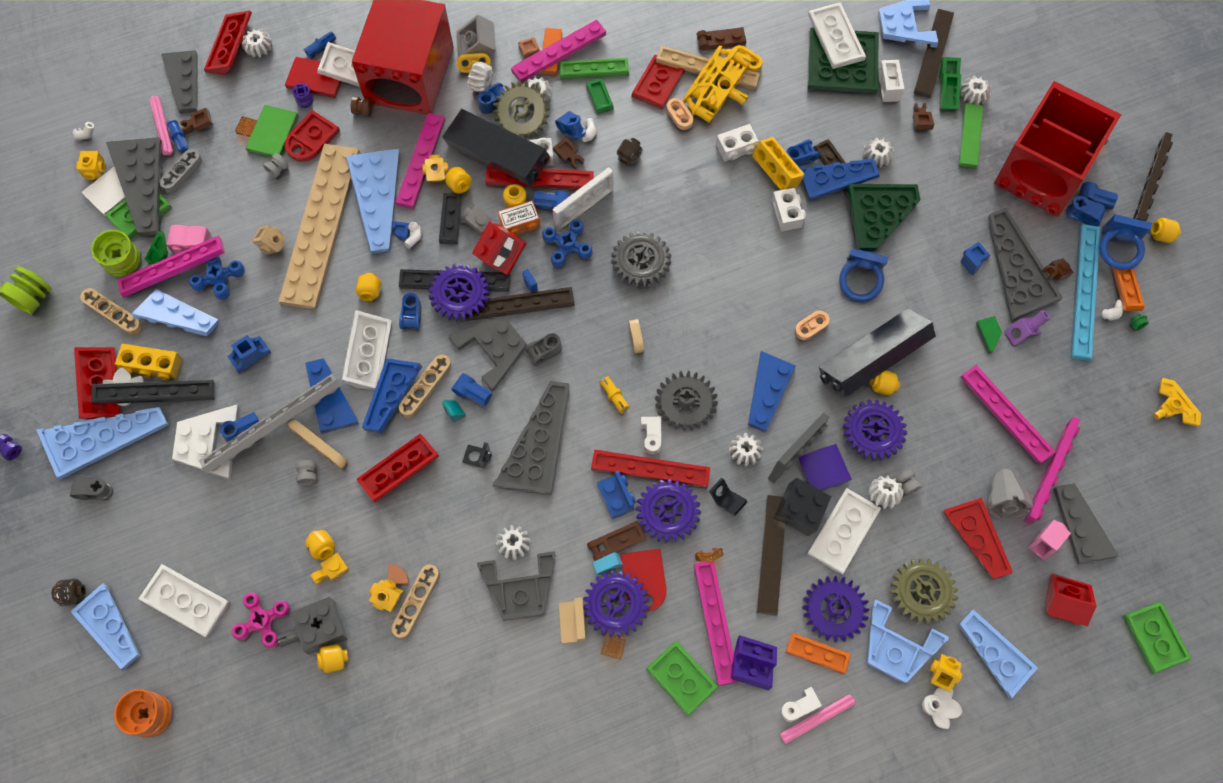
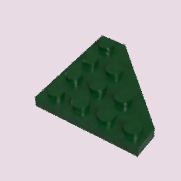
(879, 210)

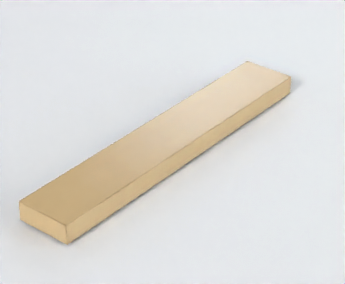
(695, 64)

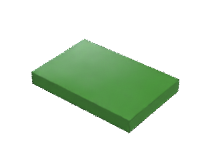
(271, 131)
(123, 220)
(1156, 637)
(682, 678)

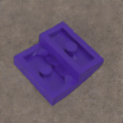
(825, 468)
(754, 662)

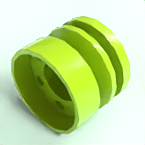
(109, 247)
(24, 290)

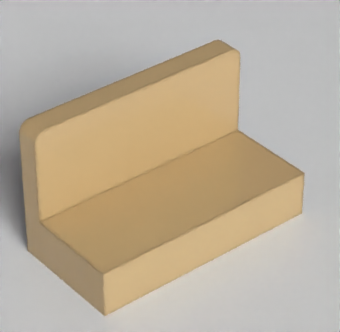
(572, 621)

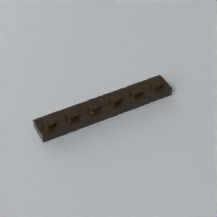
(1154, 174)

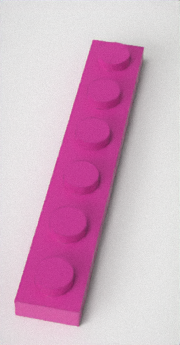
(558, 51)
(424, 148)
(171, 266)
(1007, 414)
(1056, 463)
(715, 621)

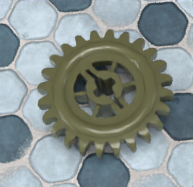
(532, 97)
(936, 607)

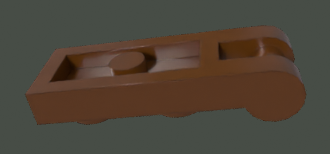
(724, 38)
(617, 540)

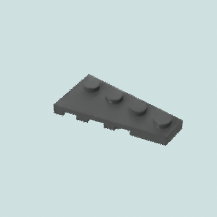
(182, 75)
(798, 447)
(1086, 535)

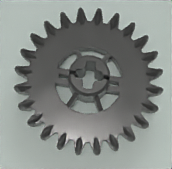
(643, 271)
(691, 386)

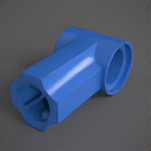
(1092, 192)
(549, 200)
(468, 388)
(238, 425)

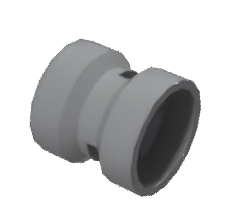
(276, 165)
(306, 472)
(908, 482)

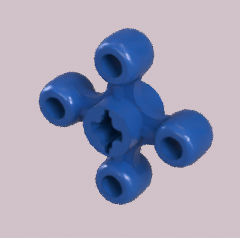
(569, 239)
(218, 277)

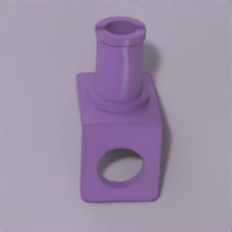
(1028, 327)

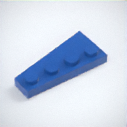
(832, 178)
(769, 387)
(390, 390)
(333, 409)

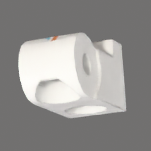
(653, 429)
(794, 710)

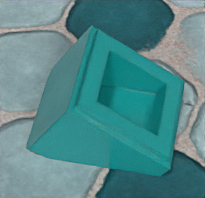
(453, 410)

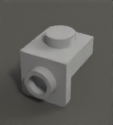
(475, 218)

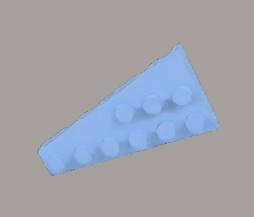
(91, 440)

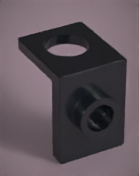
(485, 455)
(727, 499)

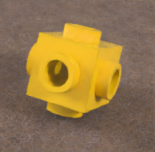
(90, 165)
(440, 173)
(390, 590)
(946, 672)

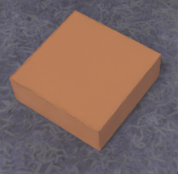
(528, 47)

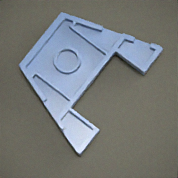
(899, 22)
(894, 653)

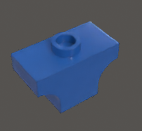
(247, 352)

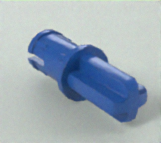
(319, 44)
(177, 136)

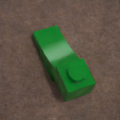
(950, 83)

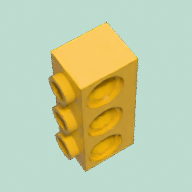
(777, 164)
(143, 355)

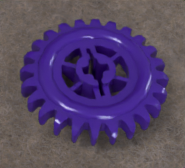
(459, 292)
(867, 443)
(655, 524)
(608, 622)
(830, 627)

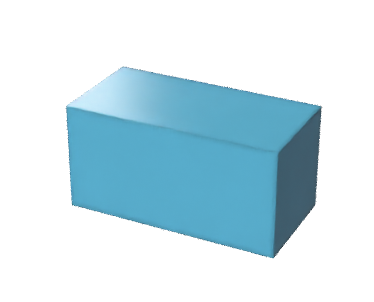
(607, 563)

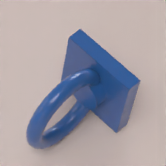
(1125, 230)
(867, 261)

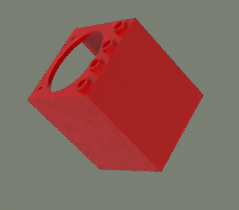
(405, 44)
(1057, 148)

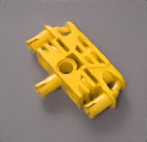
(707, 78)

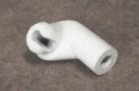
(591, 130)
(84, 134)
(415, 235)
(1113, 313)

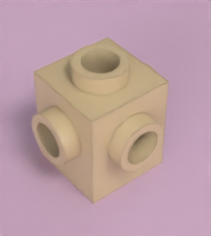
(269, 239)

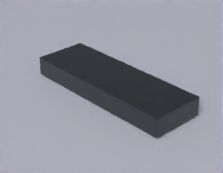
(450, 218)

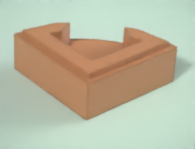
(397, 575)

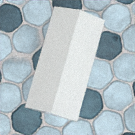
(366, 350)

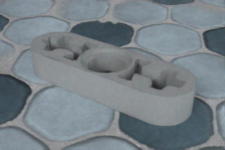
(182, 162)

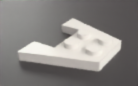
(197, 439)

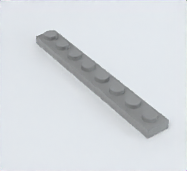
(269, 423)

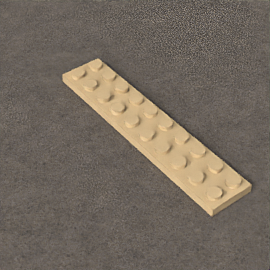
(318, 229)

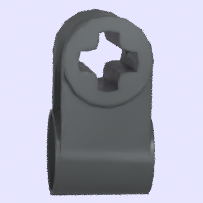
(542, 349)
(90, 488)

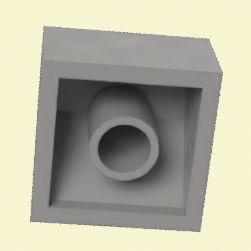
(476, 37)

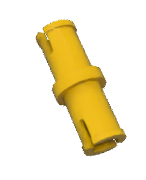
(614, 394)

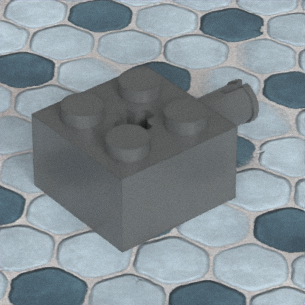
(306, 621)

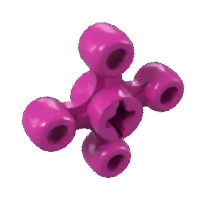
(254, 620)

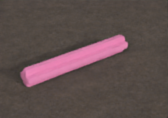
(161, 125)
(817, 719)

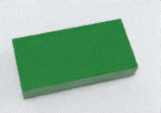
(599, 96)

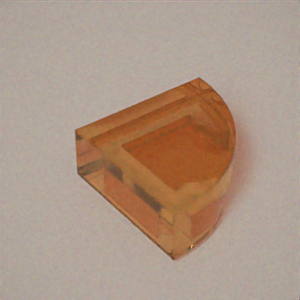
(709, 556)

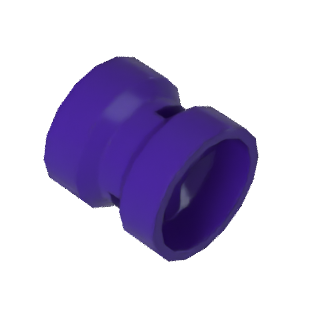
(302, 95)
(8, 448)

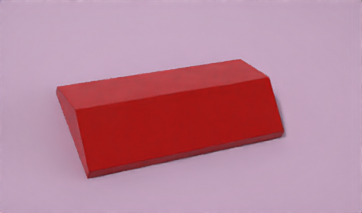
(227, 42)
(93, 367)
(397, 467)

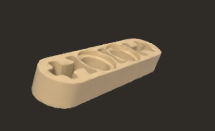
(110, 312)
(427, 387)
(316, 443)
(419, 603)

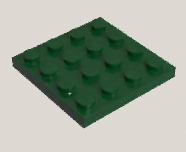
(855, 77)

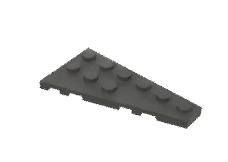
(139, 173)
(1020, 268)
(535, 453)

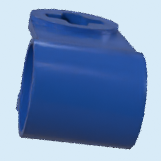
(487, 98)
(570, 125)
(803, 153)
(1087, 211)
(410, 315)

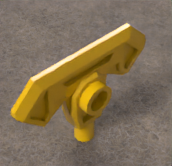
(1177, 404)

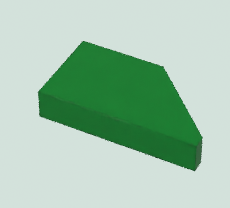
(158, 249)
(990, 332)

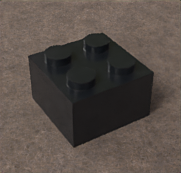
(802, 506)

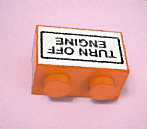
(520, 218)

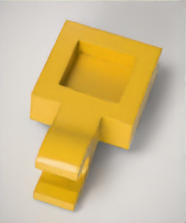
(332, 568)

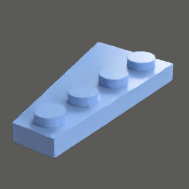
(174, 313)
(105, 624)
(999, 655)

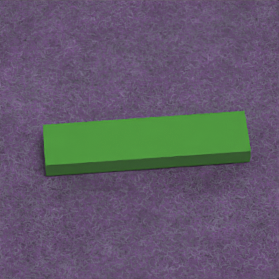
(594, 68)
(970, 135)

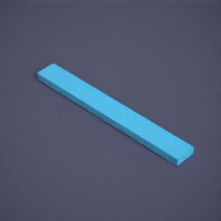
(1085, 293)

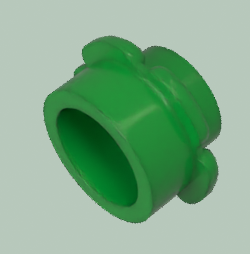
(1138, 322)

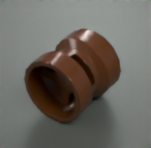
(361, 106)

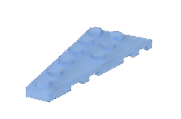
(374, 188)

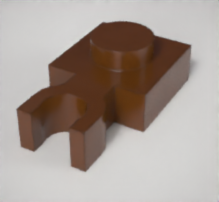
(922, 119)
(198, 121)
(567, 151)
(1058, 269)

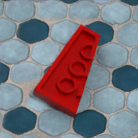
(979, 534)

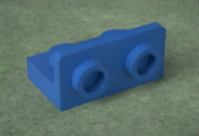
(616, 495)

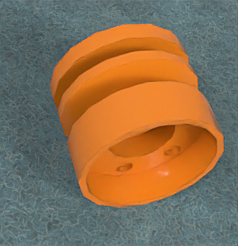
(132, 715)

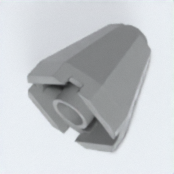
(1008, 496)

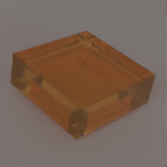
(245, 126)
(613, 647)

